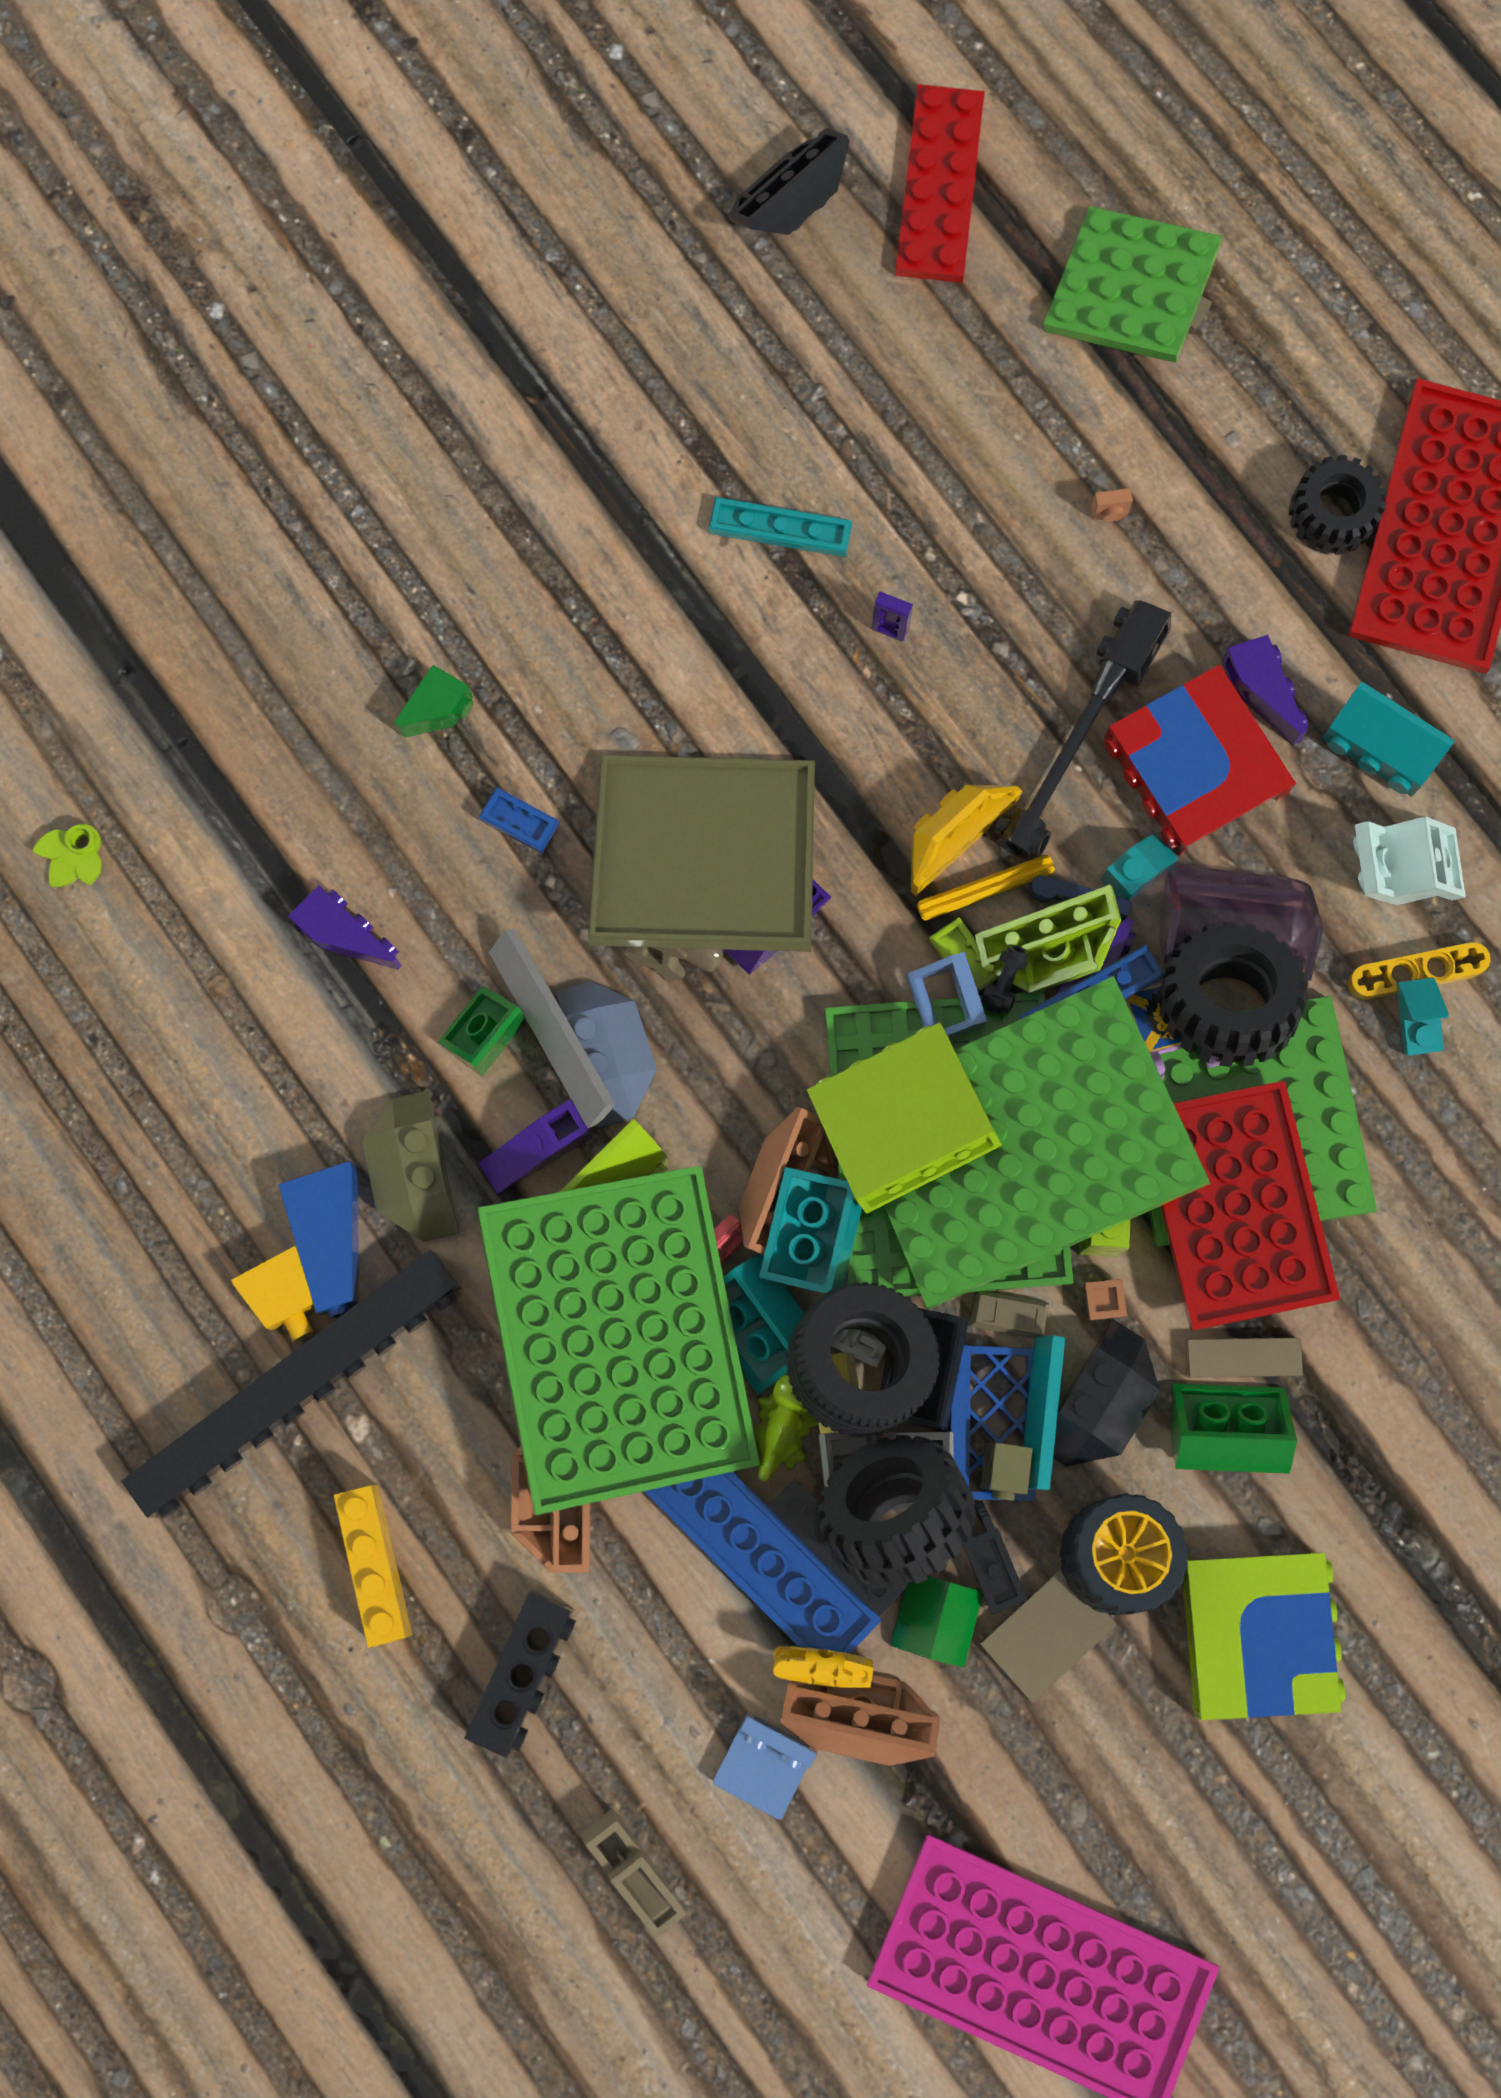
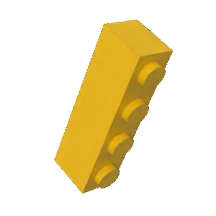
(373, 1565)

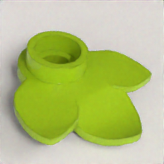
(66, 857)

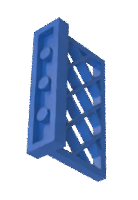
(961, 1412)

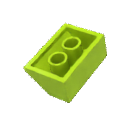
(624, 1157)

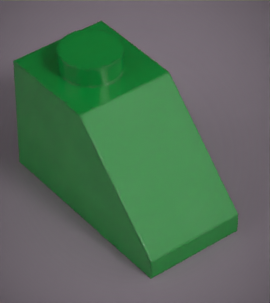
(434, 704)

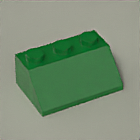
(1232, 1428)

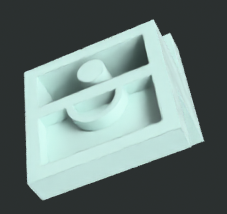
(1409, 861)

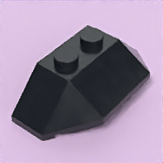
(794, 186)
(1106, 1399)

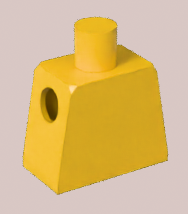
(279, 1294)

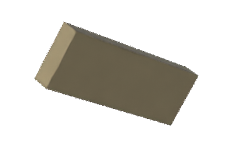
(1244, 1357)

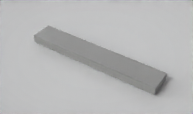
(551, 1028)

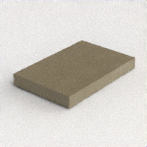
(1045, 1636)

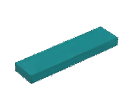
(780, 527)
(1043, 1408)

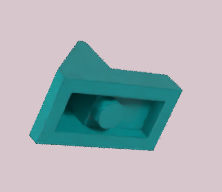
(1421, 1015)

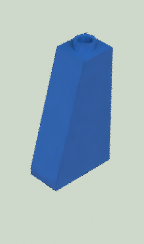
(326, 1233)

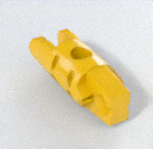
(822, 1667)

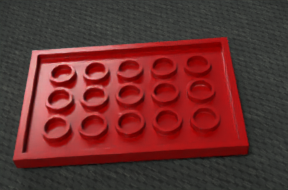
(1255, 1232)

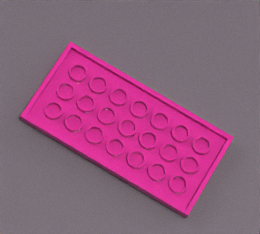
(1042, 1974)

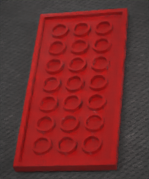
(1438, 546)

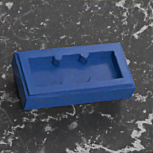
(519, 820)

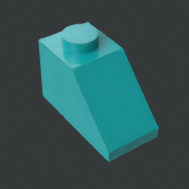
(1139, 867)

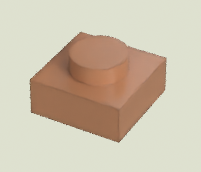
(1111, 504)
(1105, 1299)

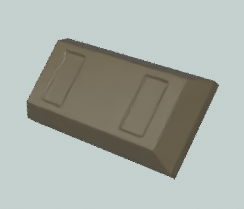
(1009, 1314)

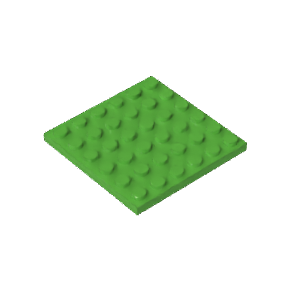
(1320, 1102)

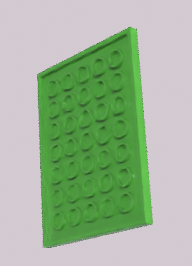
(1080, 1152)
(617, 1338)

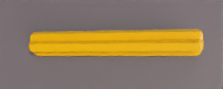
(985, 887)

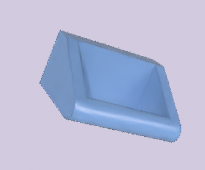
(965, 988)

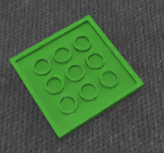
(1132, 284)

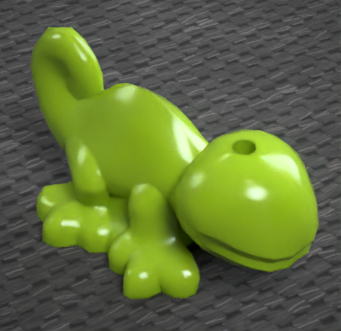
(781, 1430)

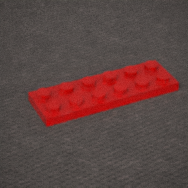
(940, 183)

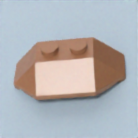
(794, 1144)
(554, 1538)
(871, 1724)

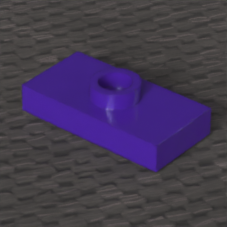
(891, 616)

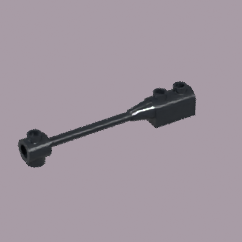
(1123, 660)

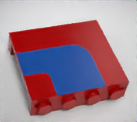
(1197, 759)

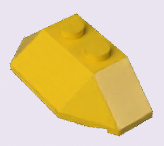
(955, 828)

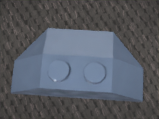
(614, 1042)

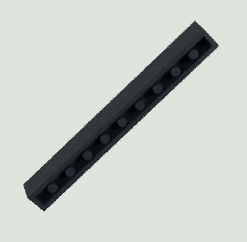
(291, 1385)

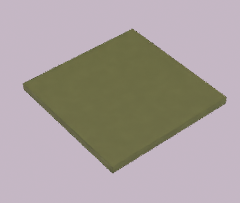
(703, 853)

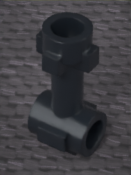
(998, 996)

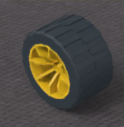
(1124, 1555)

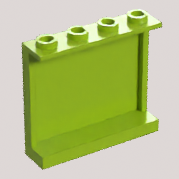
(903, 1117)

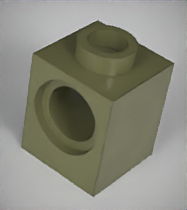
(1006, 1470)

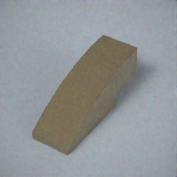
(633, 1873)

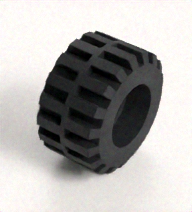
(1342, 479)

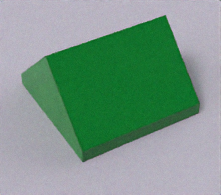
(482, 1030)
(937, 1620)

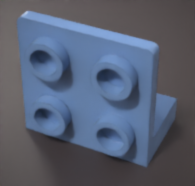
(764, 1766)

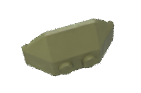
(410, 1169)

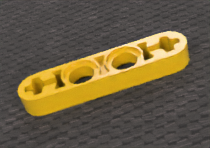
(1418, 969)

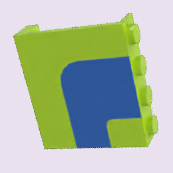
(1262, 1636)

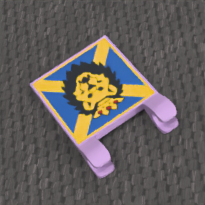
(1146, 1013)

